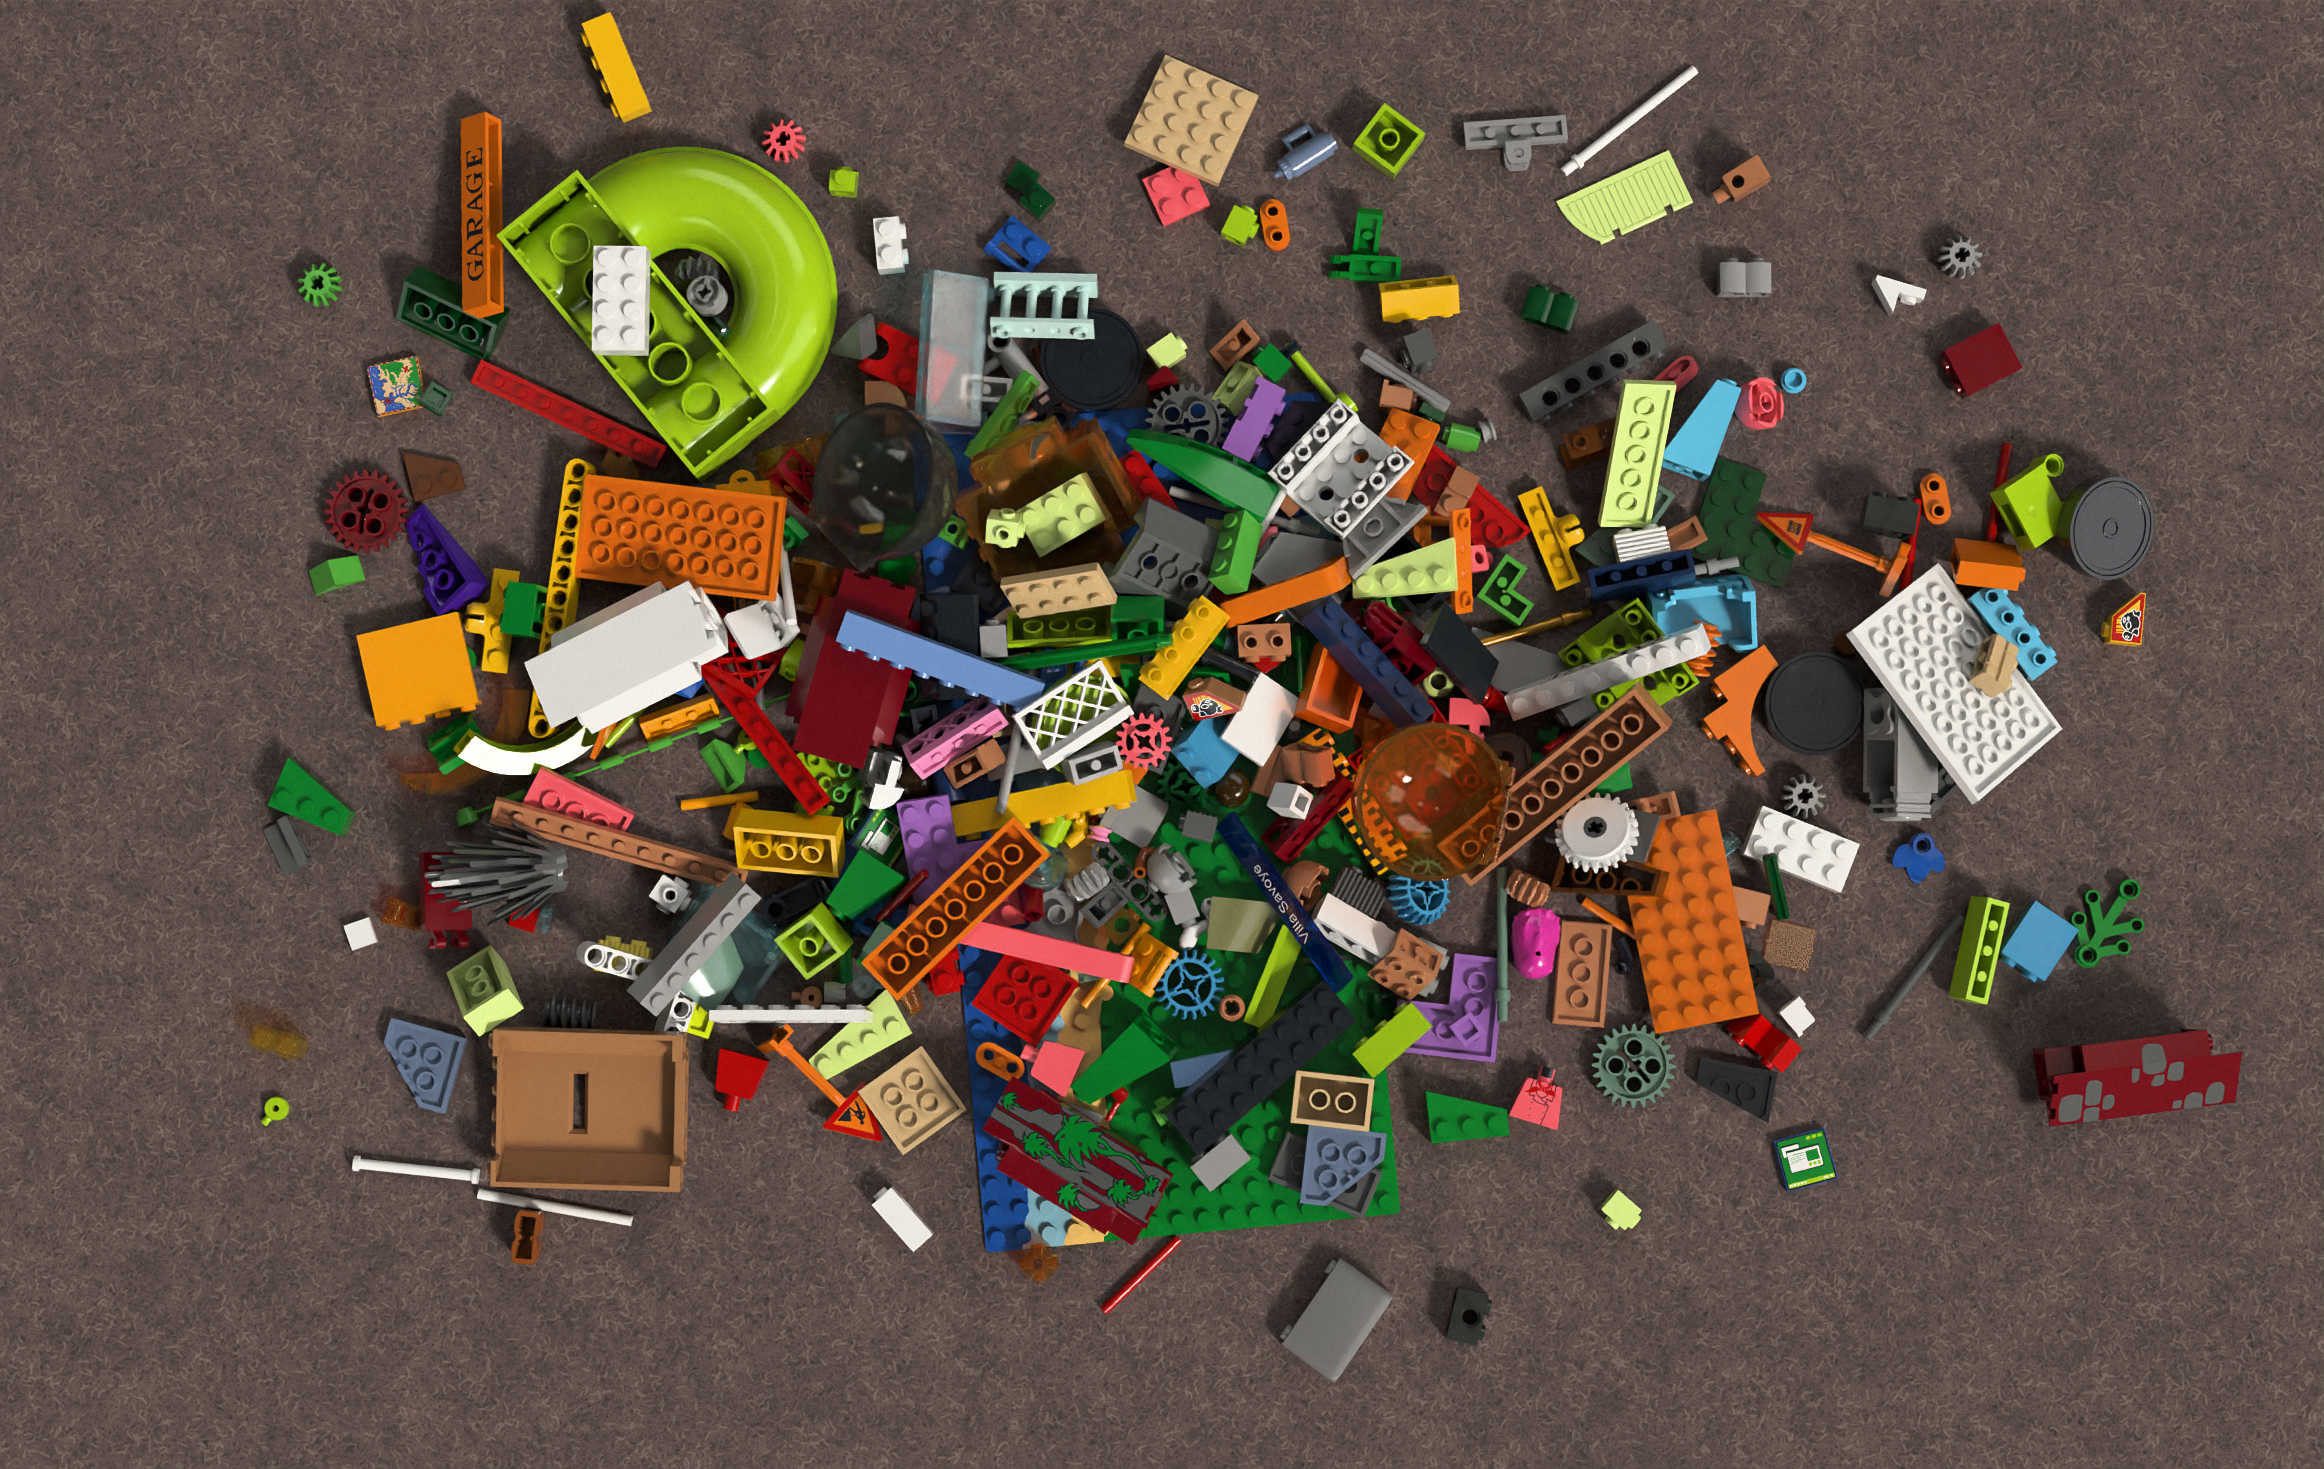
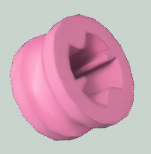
(1099, 833)

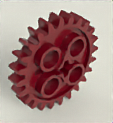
(389, 516)

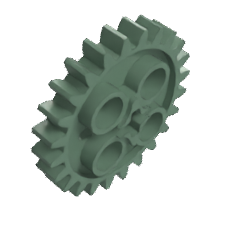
(1649, 1049)

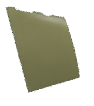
(1239, 924)

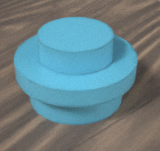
(1793, 380)

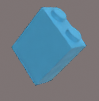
(1203, 751)
(2036, 942)

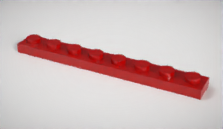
(568, 414)
(770, 743)

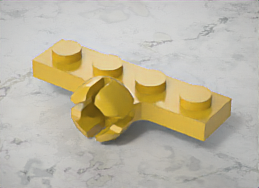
(1553, 537)
(496, 644)

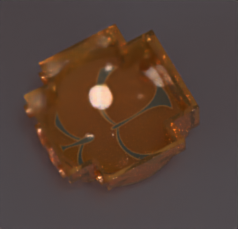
(1028, 466)

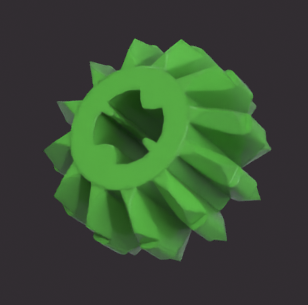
(328, 279)

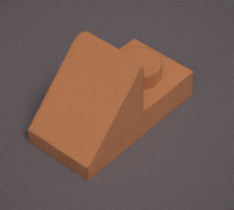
(1235, 345)
(1457, 491)

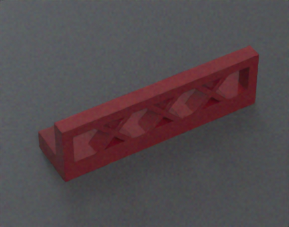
(792, 483)
(1299, 834)

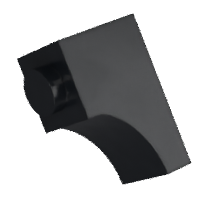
(922, 717)

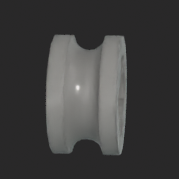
(1487, 430)

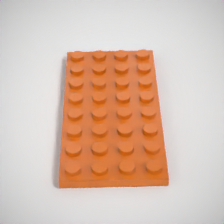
(680, 534)
(1692, 935)

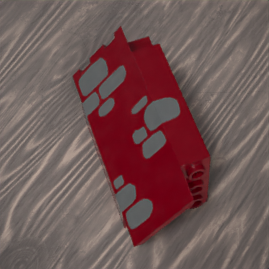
(2134, 1077)

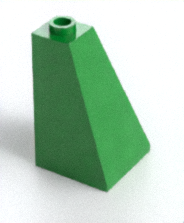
(1129, 1057)

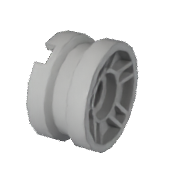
(708, 304)

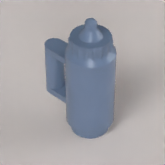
(1306, 155)

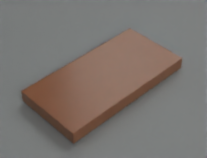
(1582, 973)

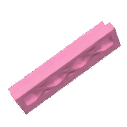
(956, 738)

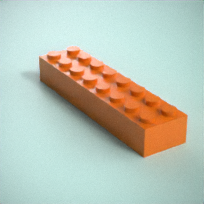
(956, 908)

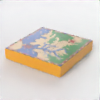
(396, 385)

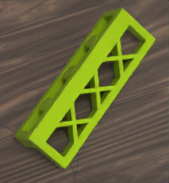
(1273, 978)

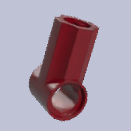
(1031, 902)

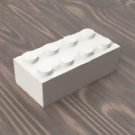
(621, 300)
(1800, 849)

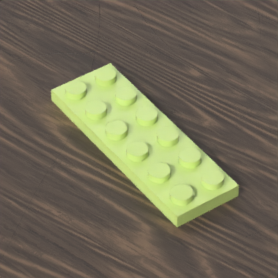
(1636, 453)

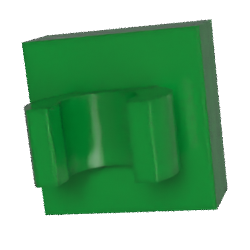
(794, 534)

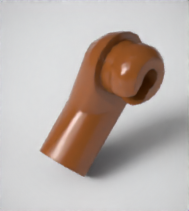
(1140, 863)

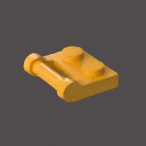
(1150, 963)

